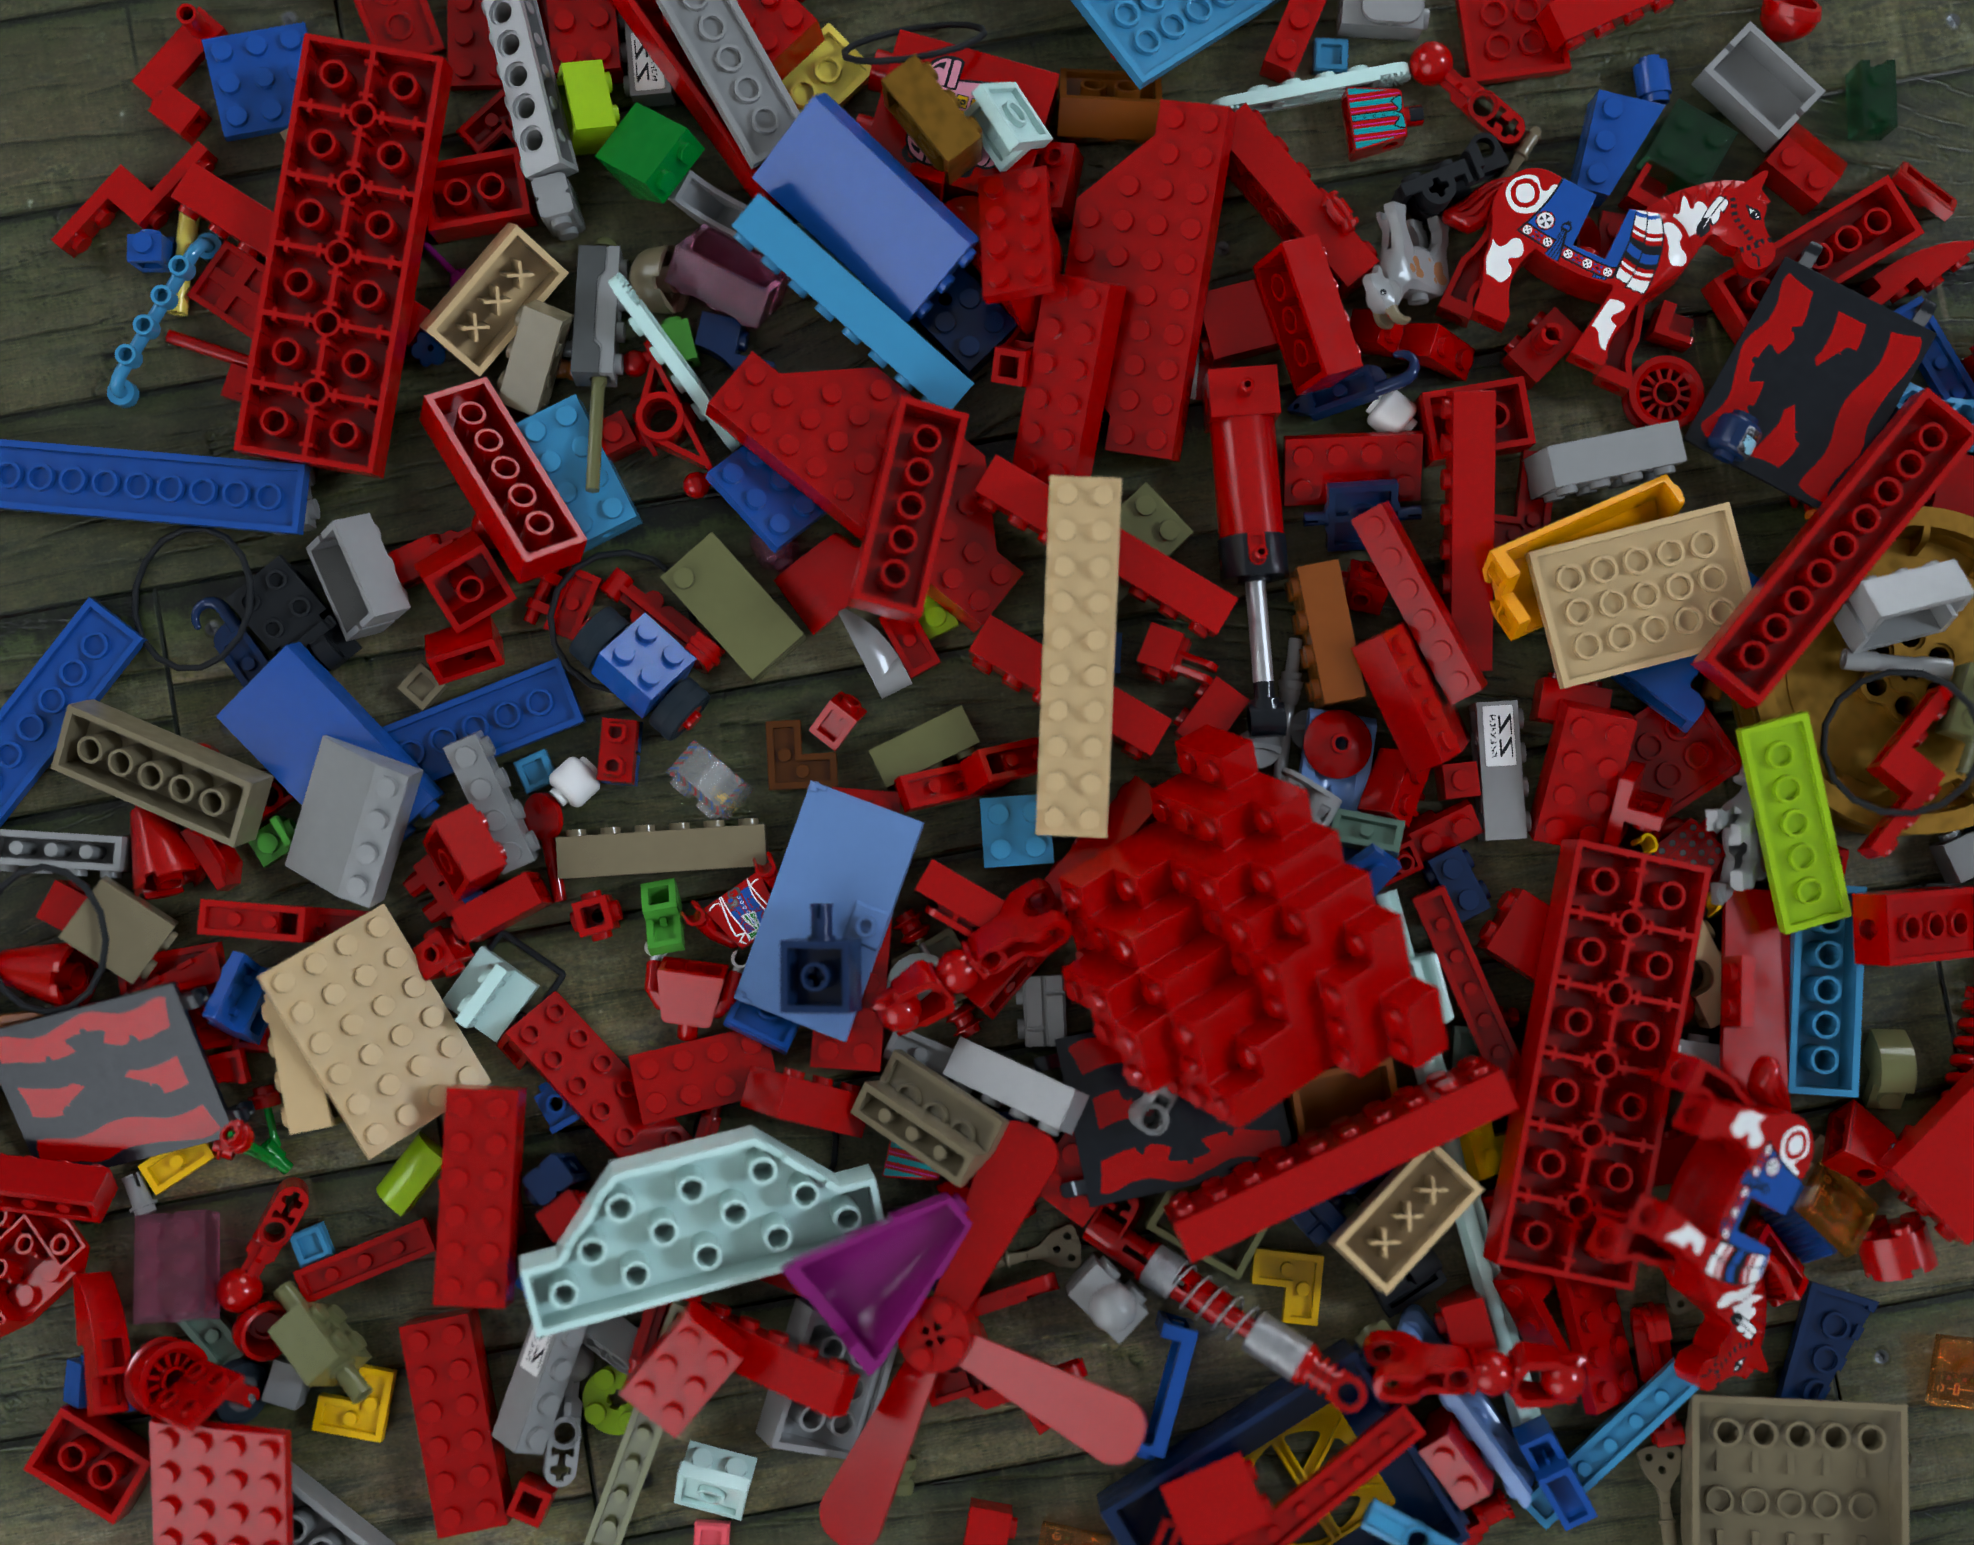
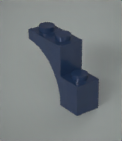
(723, 340)

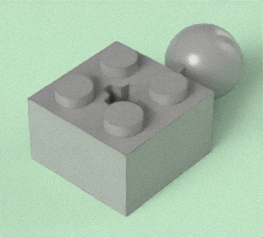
(1106, 1297)

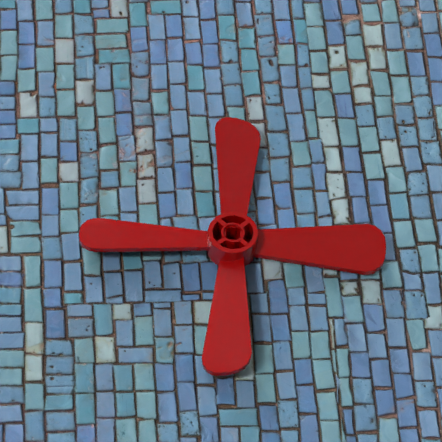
(1082, 1411)

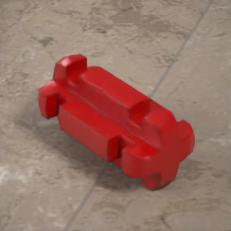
(1339, 211)

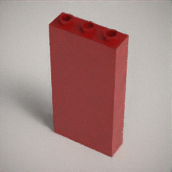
(1938, 1163)

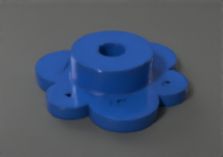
(434, 354)

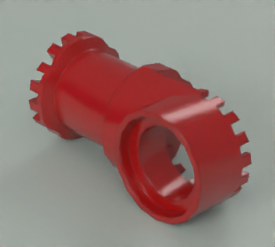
(1487, 1514)

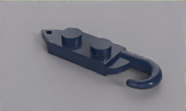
(1355, 389)
(247, 657)

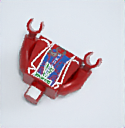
(738, 913)

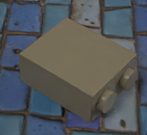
(133, 928)

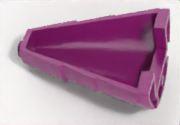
(881, 1274)

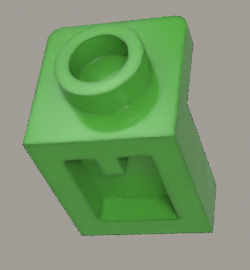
(274, 840)

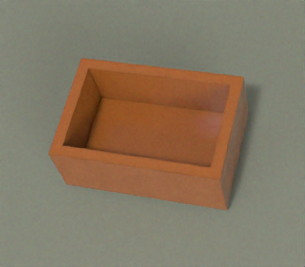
(1337, 1095)

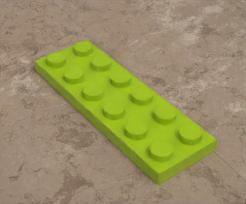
(1793, 822)

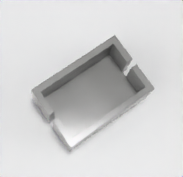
(1757, 87)
(358, 576)
(1903, 605)

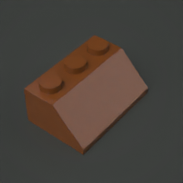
(1106, 106)

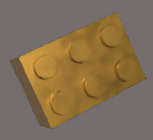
(933, 118)

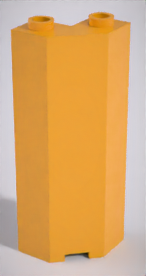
(1507, 568)

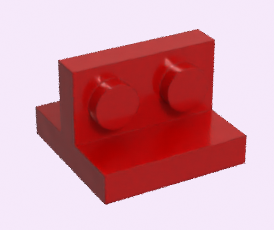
(1635, 806)

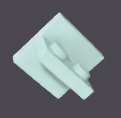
(1007, 123)
(489, 994)
(714, 1480)

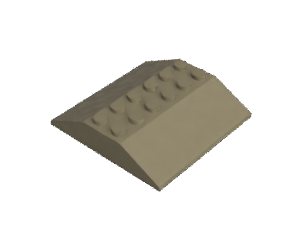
(1794, 1472)

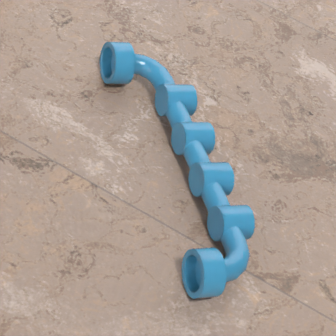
(147, 327)

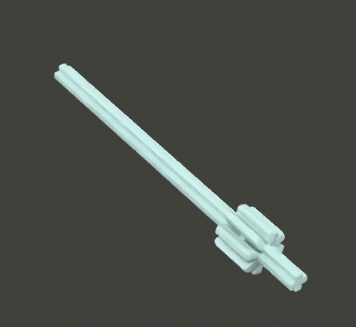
(1473, 1222)

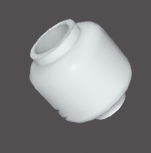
(1392, 413)
(574, 782)

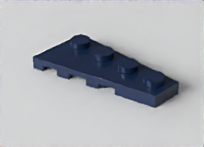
(1821, 1339)

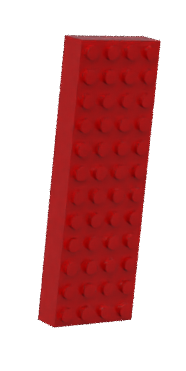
(343, 256)
(1593, 1057)

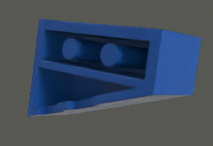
(1609, 140)

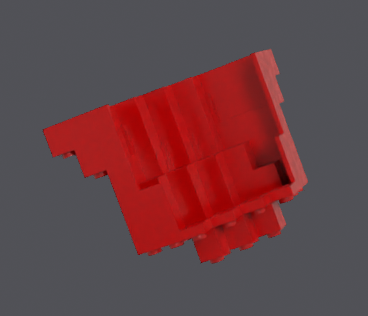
(1240, 944)

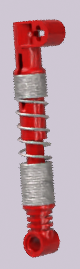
(1265, 1336)

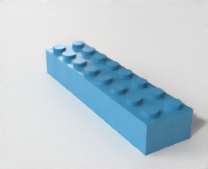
(850, 302)

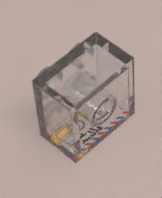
(709, 780)

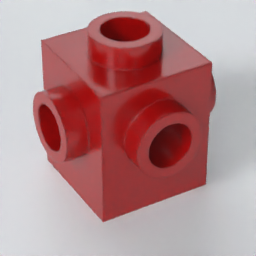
(1364, 587)
(583, 915)
(441, 954)

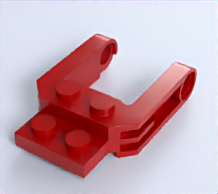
(959, 1382)

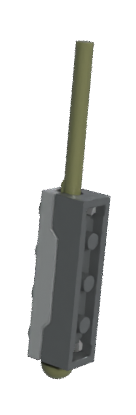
(597, 338)

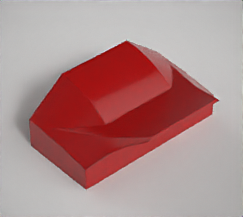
(217, 859)

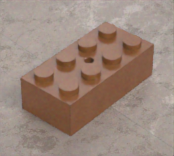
(1325, 633)

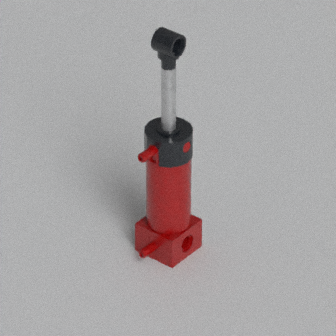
(1252, 545)

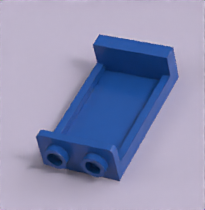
(1184, 1337)

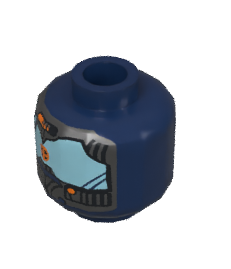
(1734, 436)

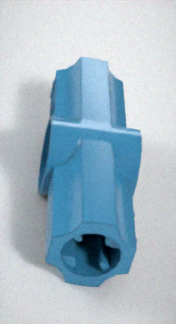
(1396, 1527)

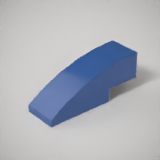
(1554, 1472)

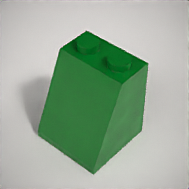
(649, 153)

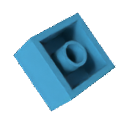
(1010, 832)

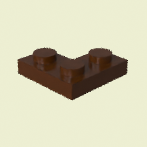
(789, 766)

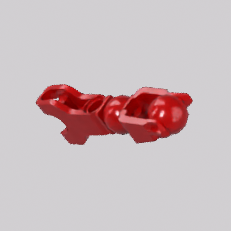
(1014, 933)
(1451, 1370)

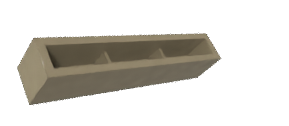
(661, 851)

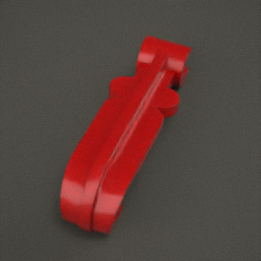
(620, 588)
(1653, 1350)

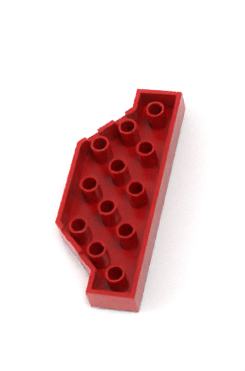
(1156, 233)
(829, 442)

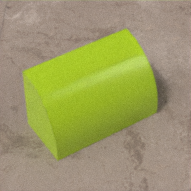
(411, 1175)

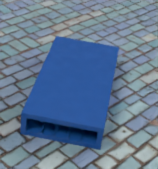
(866, 208)
(289, 711)

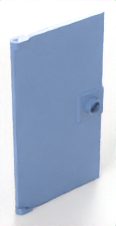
(838, 855)

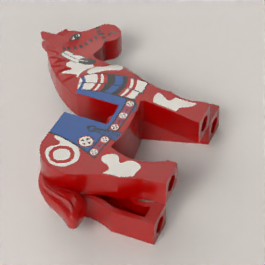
(1534, 224)
(1741, 1157)

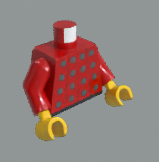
(1686, 842)

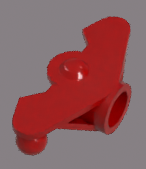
(652, 402)

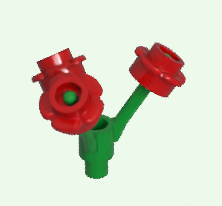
(239, 1137)

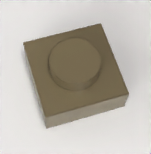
(422, 687)

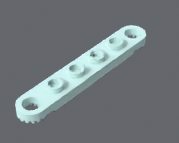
(1322, 88)
(666, 352)

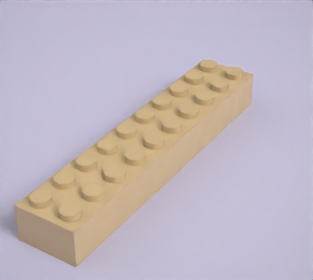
(1078, 656)

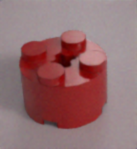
(1897, 1247)

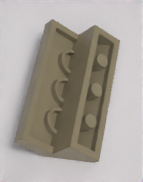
(930, 1118)

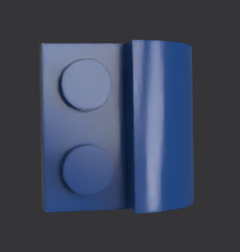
(238, 1000)

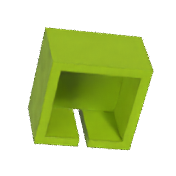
(587, 104)

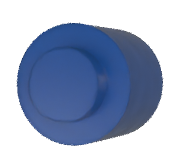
(1652, 79)

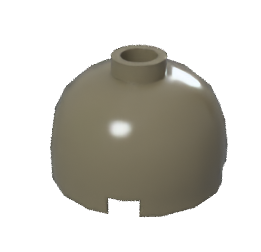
(648, 280)

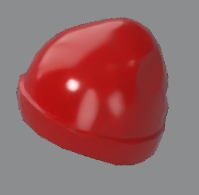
(1789, 19)
(251, 1329)

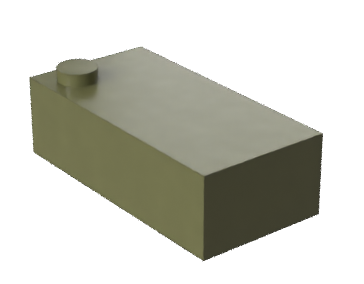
(734, 607)

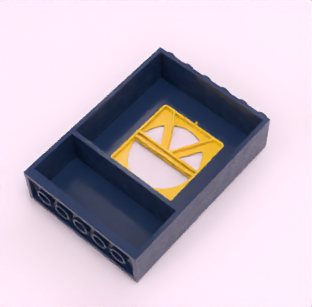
(1136, 1504)

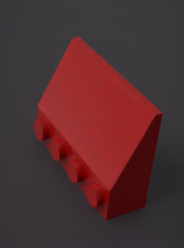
(1411, 699)

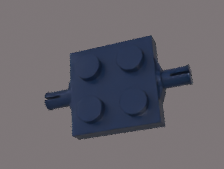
(1350, 500)

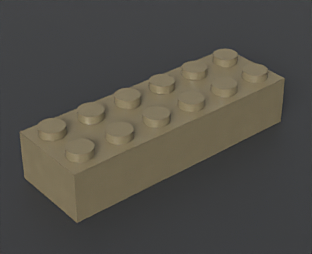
(162, 772)

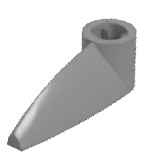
(877, 655)

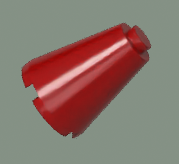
(160, 856)
(48, 972)

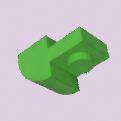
(663, 916)

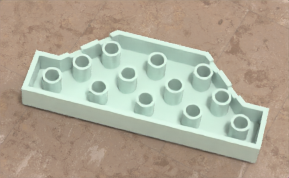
(691, 1225)

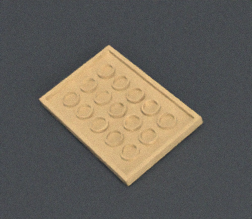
(1638, 593)
(372, 1029)

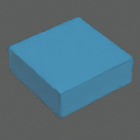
(1330, 55)
(534, 771)
(312, 1244)

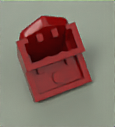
(1783, 1269)

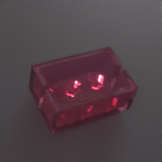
(726, 276)
(176, 1267)

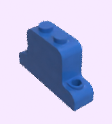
(1667, 690)

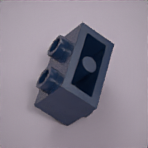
(1455, 871)

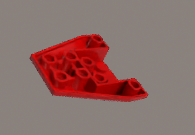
(36, 1265)

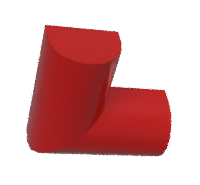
(487, 126)

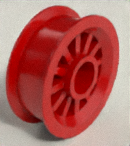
(1669, 366)
(152, 1364)

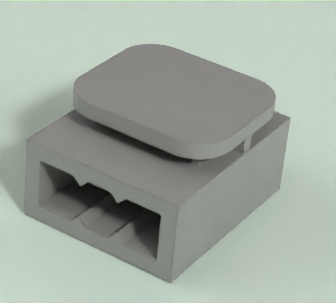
(1382, 19)

